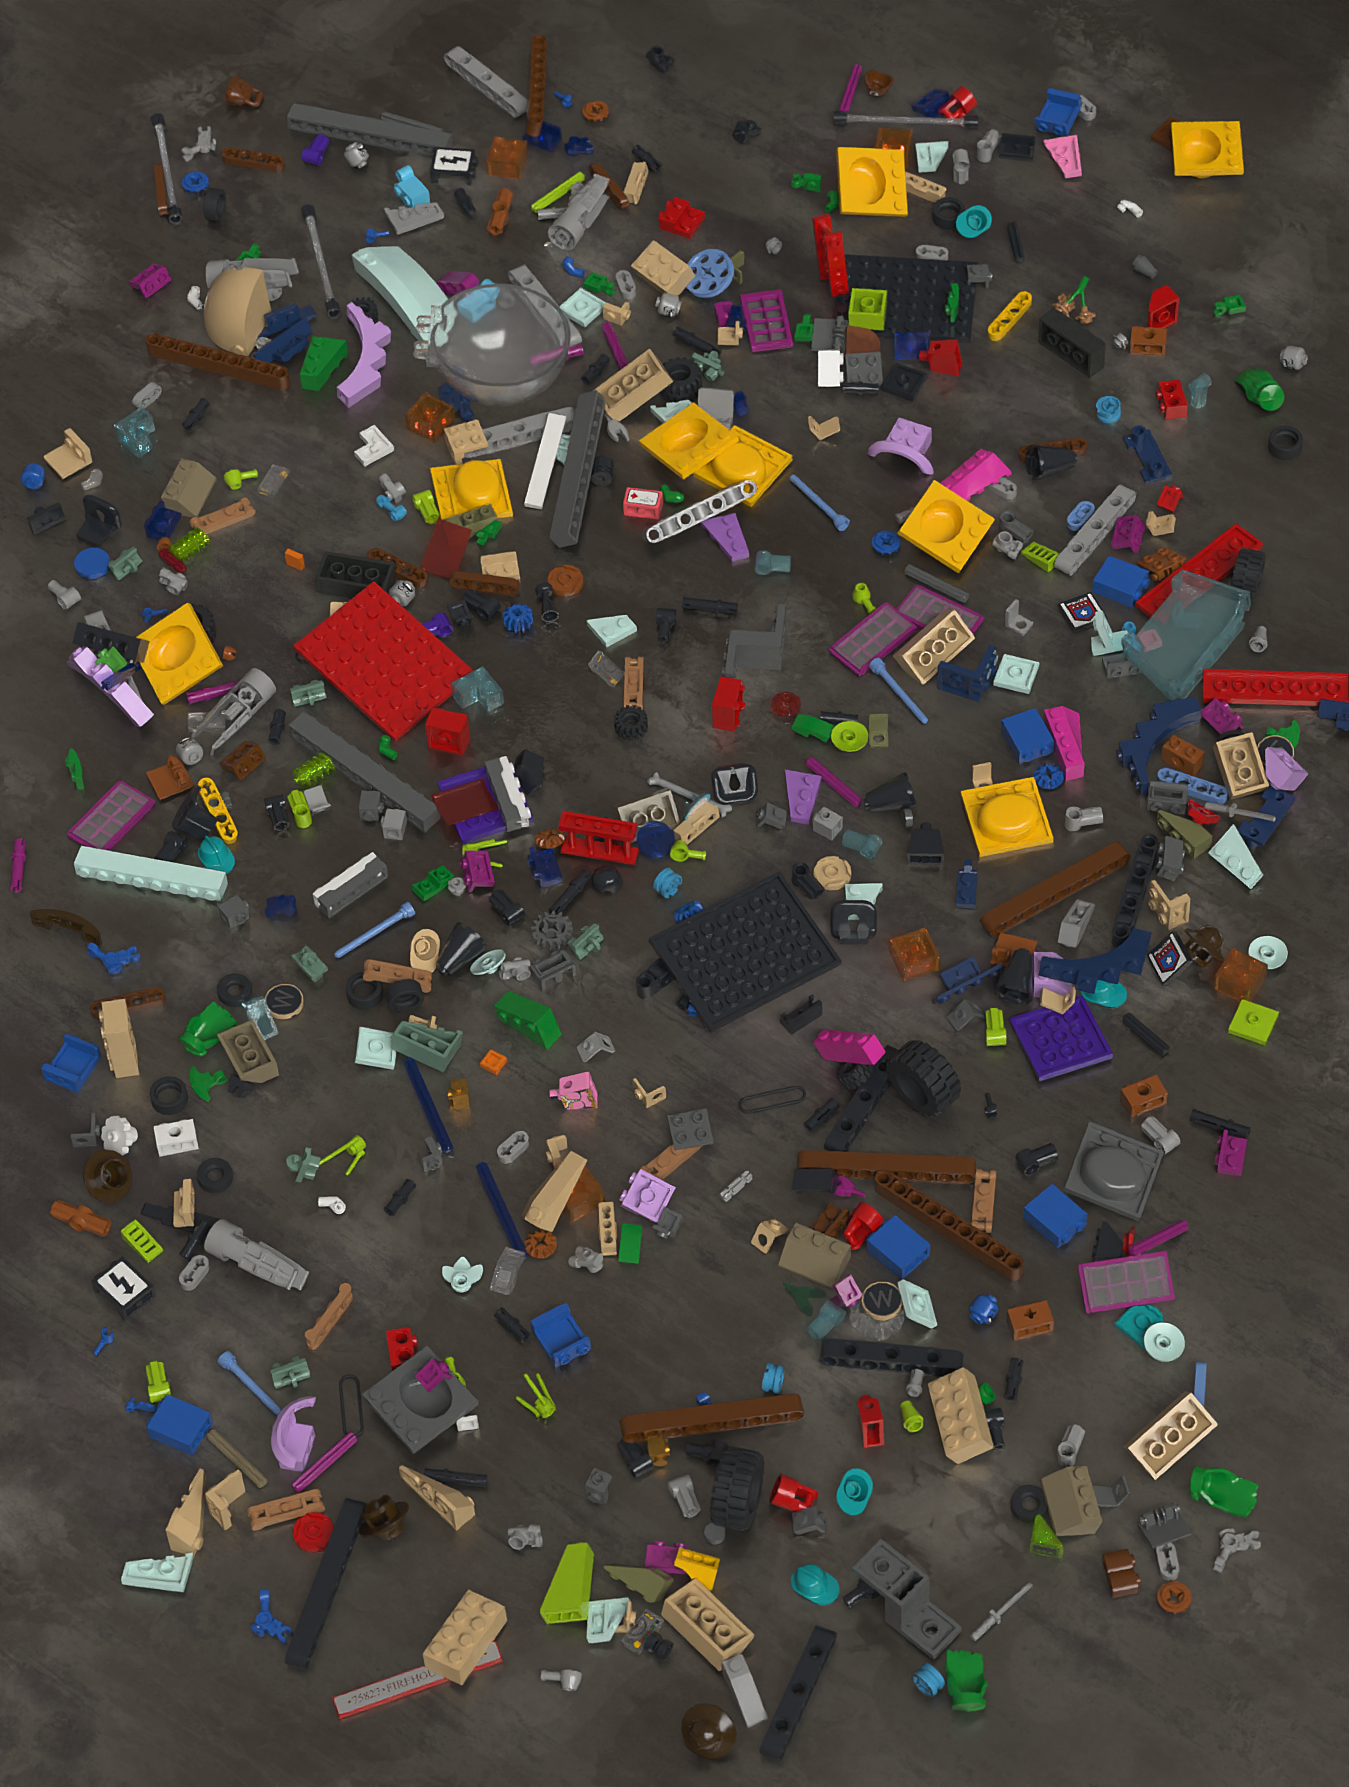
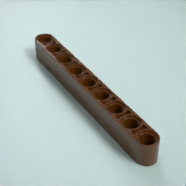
(536, 85)
(218, 361)
(1055, 889)
(905, 1166)
(954, 1231)
(712, 1418)

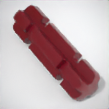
(172, 560)

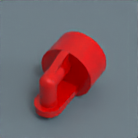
(963, 101)
(862, 1223)
(785, 1490)

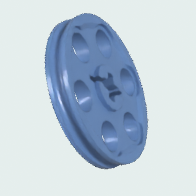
(712, 267)

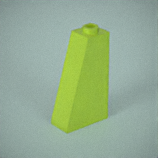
(570, 1588)

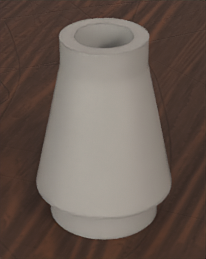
(1259, 639)

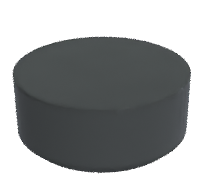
(907, 817)
(714, 1534)

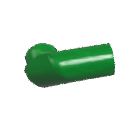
(834, 201)
(671, 496)
(384, 747)

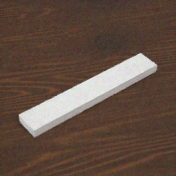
(545, 461)

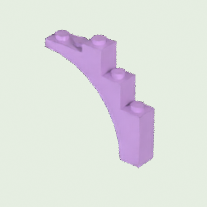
(365, 376)
(122, 695)

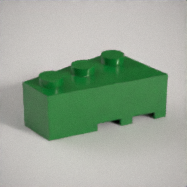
(321, 360)
(528, 1018)

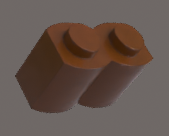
(1120, 1573)

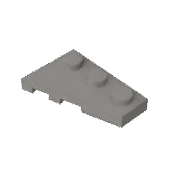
(410, 218)

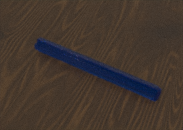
(120, 675)
(428, 1105)
(500, 1208)

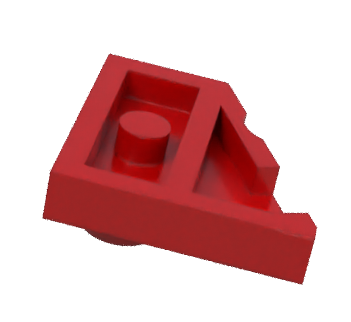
(1201, 814)

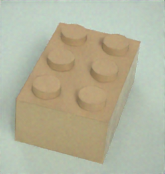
(662, 269)
(1240, 766)

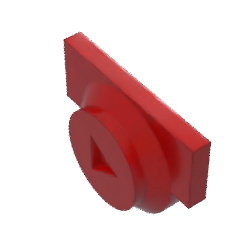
(1129, 1239)

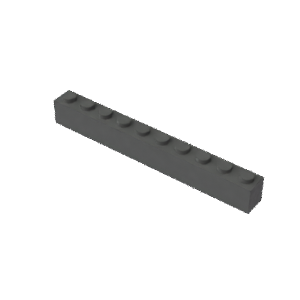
(367, 130)
(577, 469)
(364, 771)

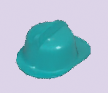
(973, 221)
(216, 854)
(1107, 994)
(854, 1491)
(815, 1584)

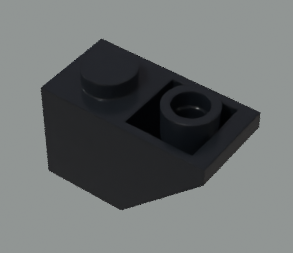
(529, 769)
(1109, 1244)

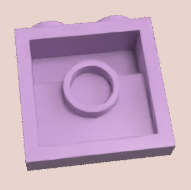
(646, 1195)

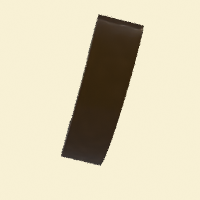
(47, 917)

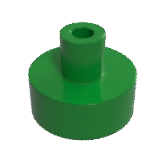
(986, 1393)

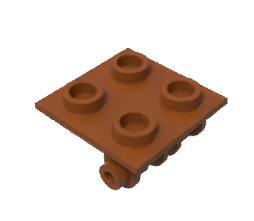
(1162, 563)
(170, 778)
(1007, 945)

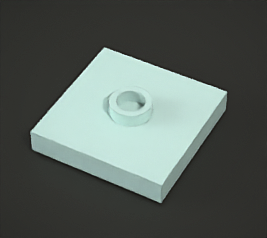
(582, 307)
(1016, 673)
(375, 1048)
(917, 1304)

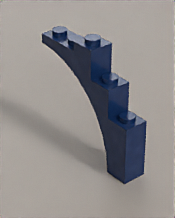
(1164, 720)
(1106, 967)

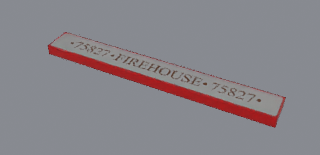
(401, 1685)

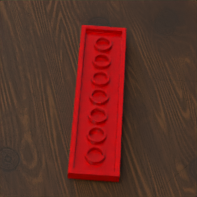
(1212, 562)
(1274, 687)

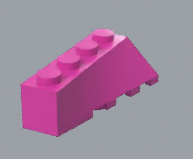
(976, 474)
(1066, 732)
(849, 1047)

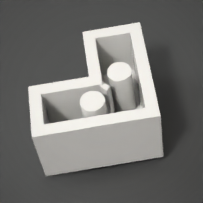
(829, 367)

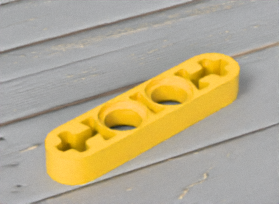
(1006, 314)
(218, 810)

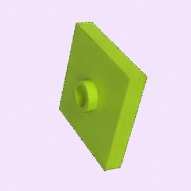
(1253, 1022)

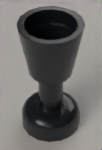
(548, 609)

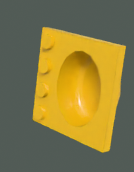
(1207, 148)
(871, 182)
(688, 440)
(745, 460)
(471, 486)
(946, 526)
(178, 654)
(1006, 816)

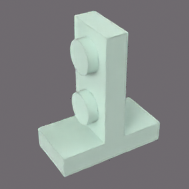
(1106, 640)

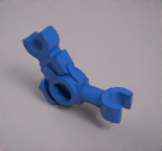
(113, 961)
(266, 1622)

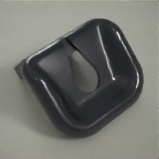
(94, 530)
(748, 784)
(192, 817)
(867, 921)

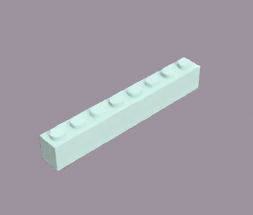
(150, 873)

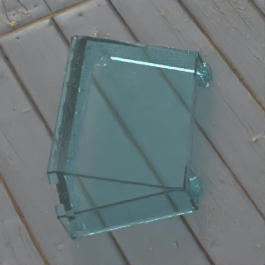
(1187, 633)

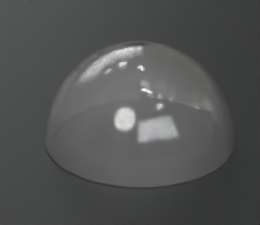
(496, 343)

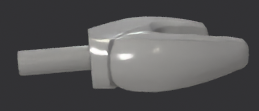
(614, 428)

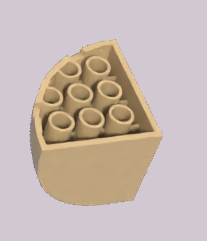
(236, 309)

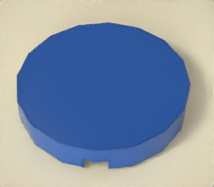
(91, 563)

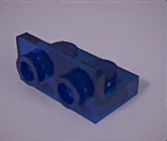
(931, 103)
(548, 138)
(909, 344)
(161, 522)
(545, 867)

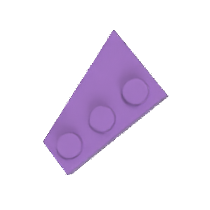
(728, 535)
(802, 795)

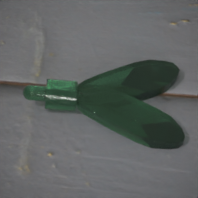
(802, 1294)

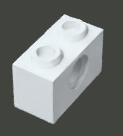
(185, 1141)

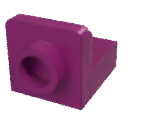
(722, 312)
(433, 1374)

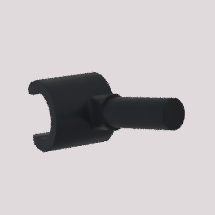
(990, 1110)

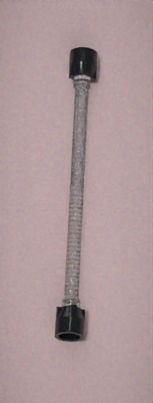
(842, 118)
(174, 212)
(309, 215)

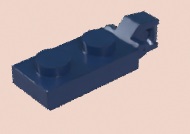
(966, 886)

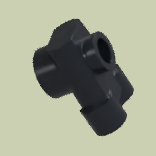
(657, 58)

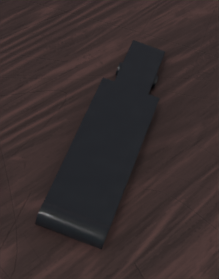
(167, 1217)

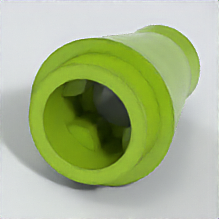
(911, 1418)

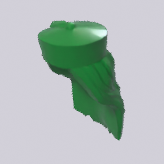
(1261, 388)
(203, 1028)
(1223, 1490)
(965, 1680)

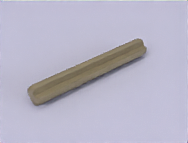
(237, 1458)

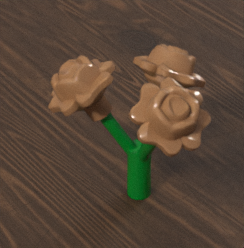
(1066, 303)

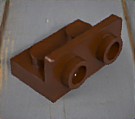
(243, 759)
(831, 1221)

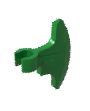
(1291, 733)
(203, 1082)

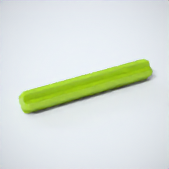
(557, 192)

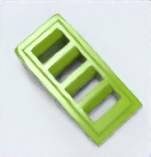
(1046, 565)
(135, 1230)

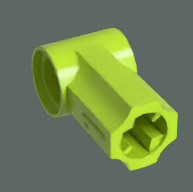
(425, 504)
(300, 809)
(995, 1029)
(158, 1385)

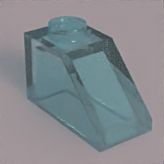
(259, 1012)

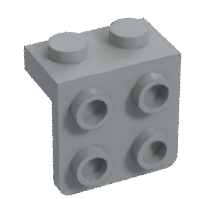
(718, 404)

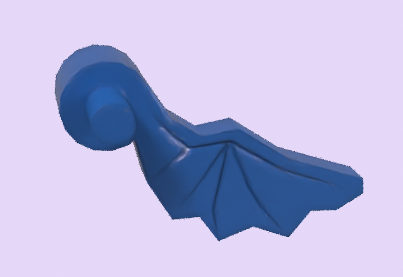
(130, 1406)

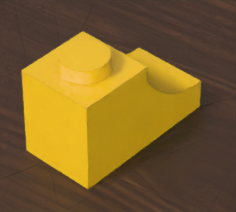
(698, 1566)

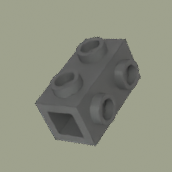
(1170, 858)

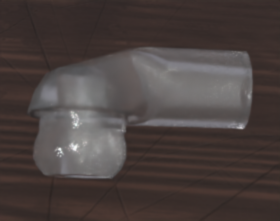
(95, 479)

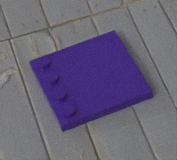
(482, 825)
(1061, 1041)

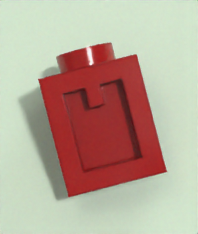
(1170, 498)

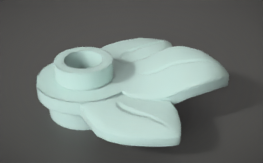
(463, 1273)

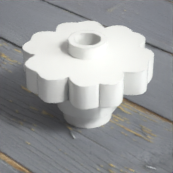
(118, 1134)

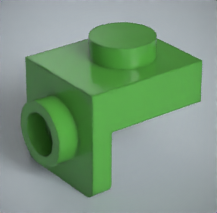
(111, 658)

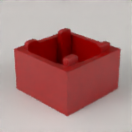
(728, 704)
(447, 731)

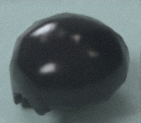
(607, 879)

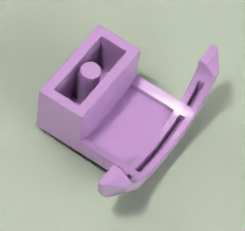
(907, 440)
(291, 1440)

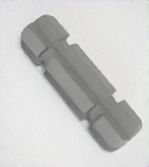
(735, 1186)

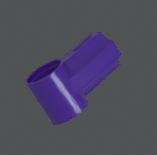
(314, 153)
(439, 625)

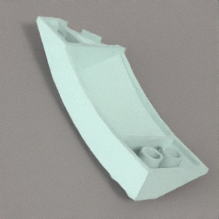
(400, 283)

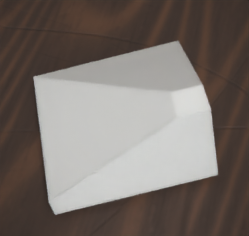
(467, 1423)

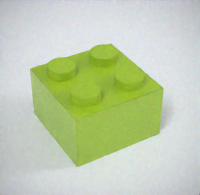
(868, 308)

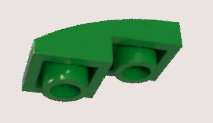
(952, 302)
(810, 725)
(73, 762)
(433, 884)
(630, 1243)

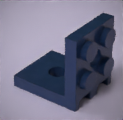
(969, 683)

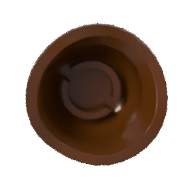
(877, 82)

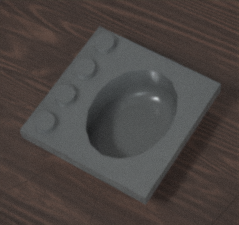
(1113, 1171)
(414, 1412)

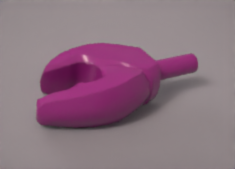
(846, 1188)

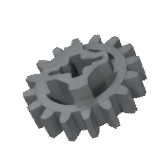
(552, 930)

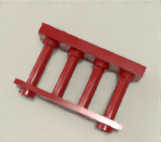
(830, 255)
(598, 827)

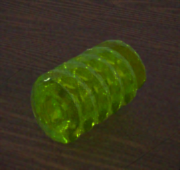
(190, 543)
(312, 769)

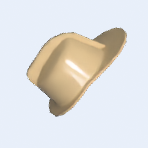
(424, 950)

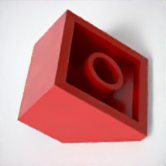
(1163, 308)

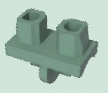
(710, 363)
(125, 563)
(308, 693)
(588, 941)
(310, 963)
(306, 1165)
(290, 1373)

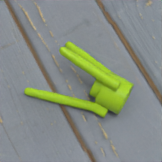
(488, 843)
(353, 1146)
(544, 1406)

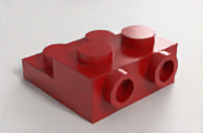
(680, 218)

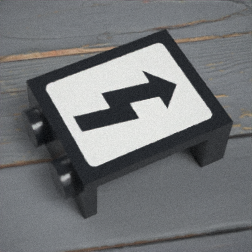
(453, 162)
(124, 1287)

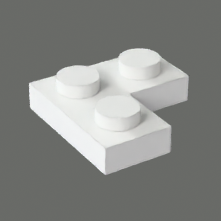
(376, 446)

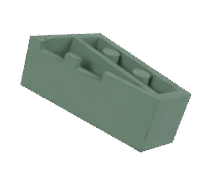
(426, 1044)

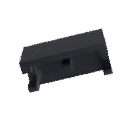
(1017, 147)
(802, 1016)
(814, 1180)

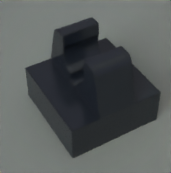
(243, 1086)

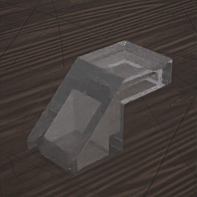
(506, 1271)

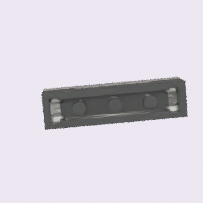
(507, 794)
(350, 884)

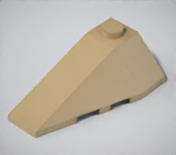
(552, 1195)
(444, 1500)
(186, 1523)

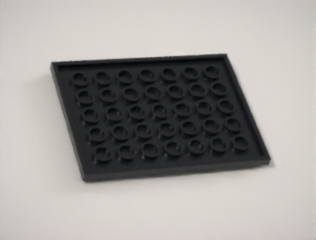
(914, 294)
(745, 951)

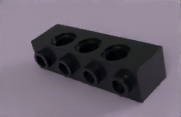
(136, 647)

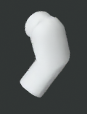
(1137, 211)
(193, 297)
(332, 1202)

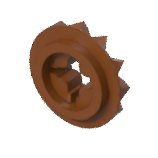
(597, 106)
(549, 838)
(540, 1251)
(1176, 1589)

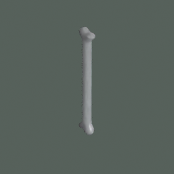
(656, 780)

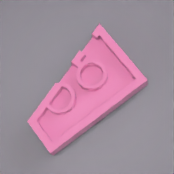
(1065, 154)

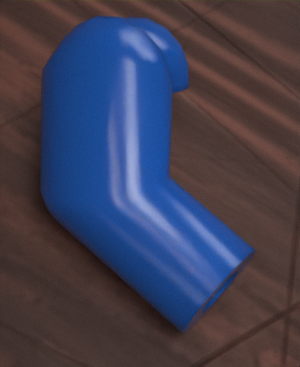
(570, 269)

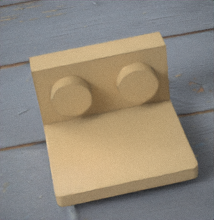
(464, 439)
(70, 456)
(1169, 913)
(221, 1495)

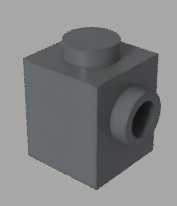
(370, 805)
(234, 911)

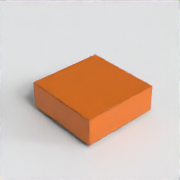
(294, 559)
(493, 1062)

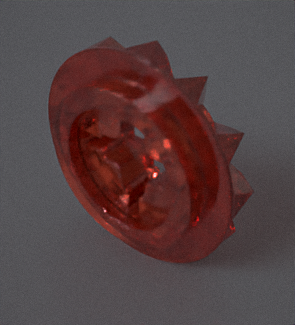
(789, 699)

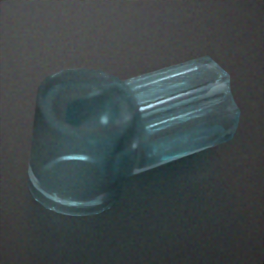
(1198, 389)
(766, 562)
(867, 845)
(829, 1316)

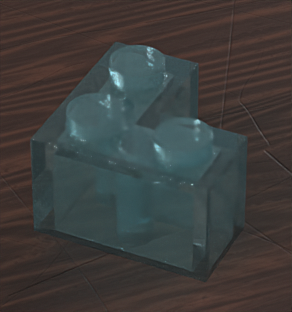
(135, 430)
(478, 686)

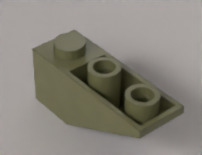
(474, 519)
(1195, 837)
(648, 1581)

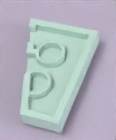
(1235, 857)
(159, 1574)

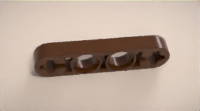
(272, 162)
(160, 189)
(612, 189)
(1073, 443)
(401, 565)
(464, 580)
(129, 997)

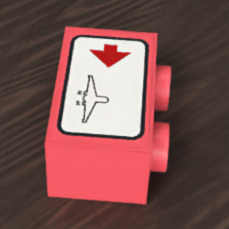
(643, 503)

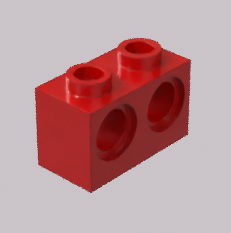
(1172, 399)
(400, 1351)

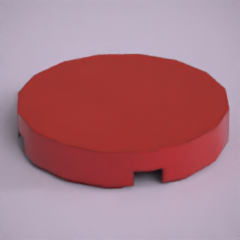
(313, 1532)

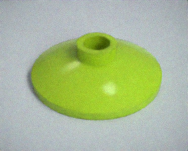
(849, 736)

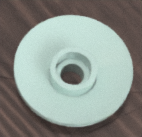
(1269, 946)
(488, 962)
(1166, 1334)

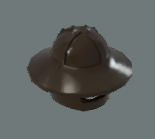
(1204, 944)
(107, 1176)
(383, 1518)
(708, 1731)

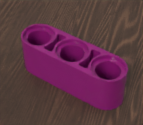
(457, 282)

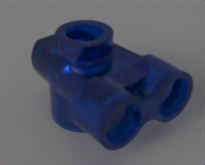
(578, 146)
(736, 314)
(740, 403)
(281, 904)

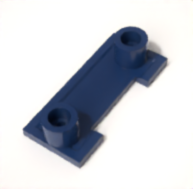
(1149, 454)
(1259, 829)

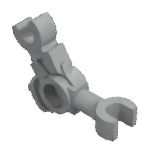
(203, 145)
(1232, 1542)

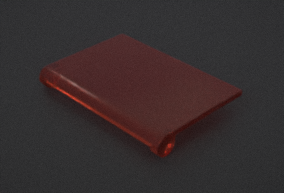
(445, 548)
(464, 802)

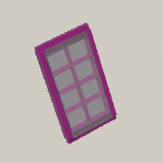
(766, 320)
(925, 605)
(872, 638)
(111, 817)
(1126, 1282)

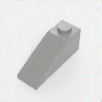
(1075, 923)
(744, 1690)

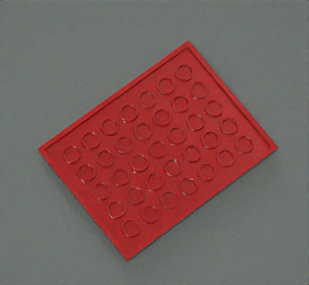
(383, 661)

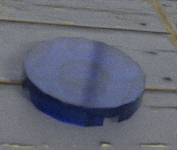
(655, 839)

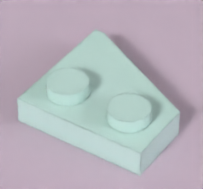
(612, 629)
(862, 892)

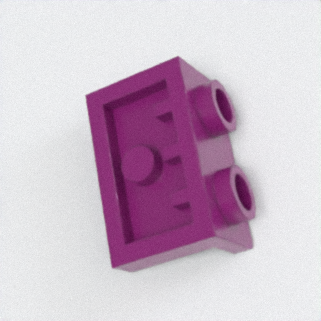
(151, 279)
(1128, 533)
(1220, 717)
(477, 870)
(1231, 1155)
(664, 1557)

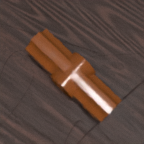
(500, 211)
(80, 1218)

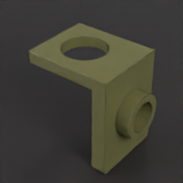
(738, 261)
(878, 726)

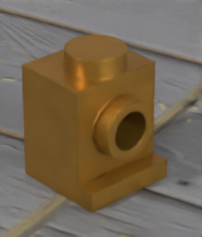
(458, 1094)
(658, 1450)

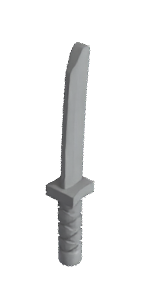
(1232, 810)
(995, 1616)

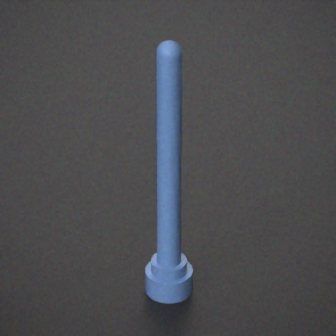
(840, 521)
(878, 666)
(405, 911)
(228, 1361)

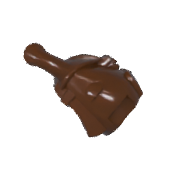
(240, 92)

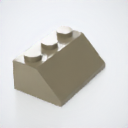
(188, 488)
(649, 808)
(249, 1053)
(815, 1255)
(1071, 1501)

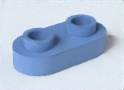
(1078, 517)

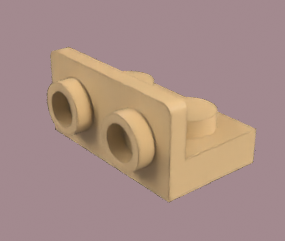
(501, 565)
(184, 1205)

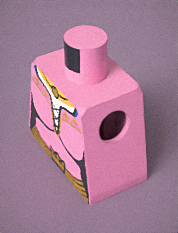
(576, 1092)

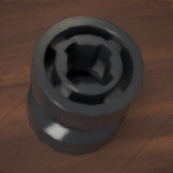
(658, 1646)

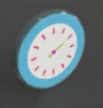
(696, 804)

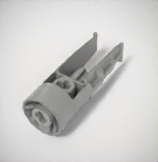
(580, 214)
(275, 270)
(256, 688)
(260, 1259)

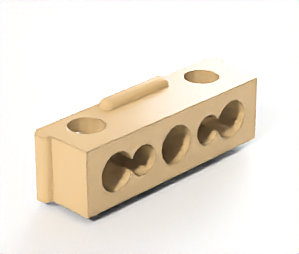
(636, 182)
(924, 188)
(697, 822)
(607, 1228)

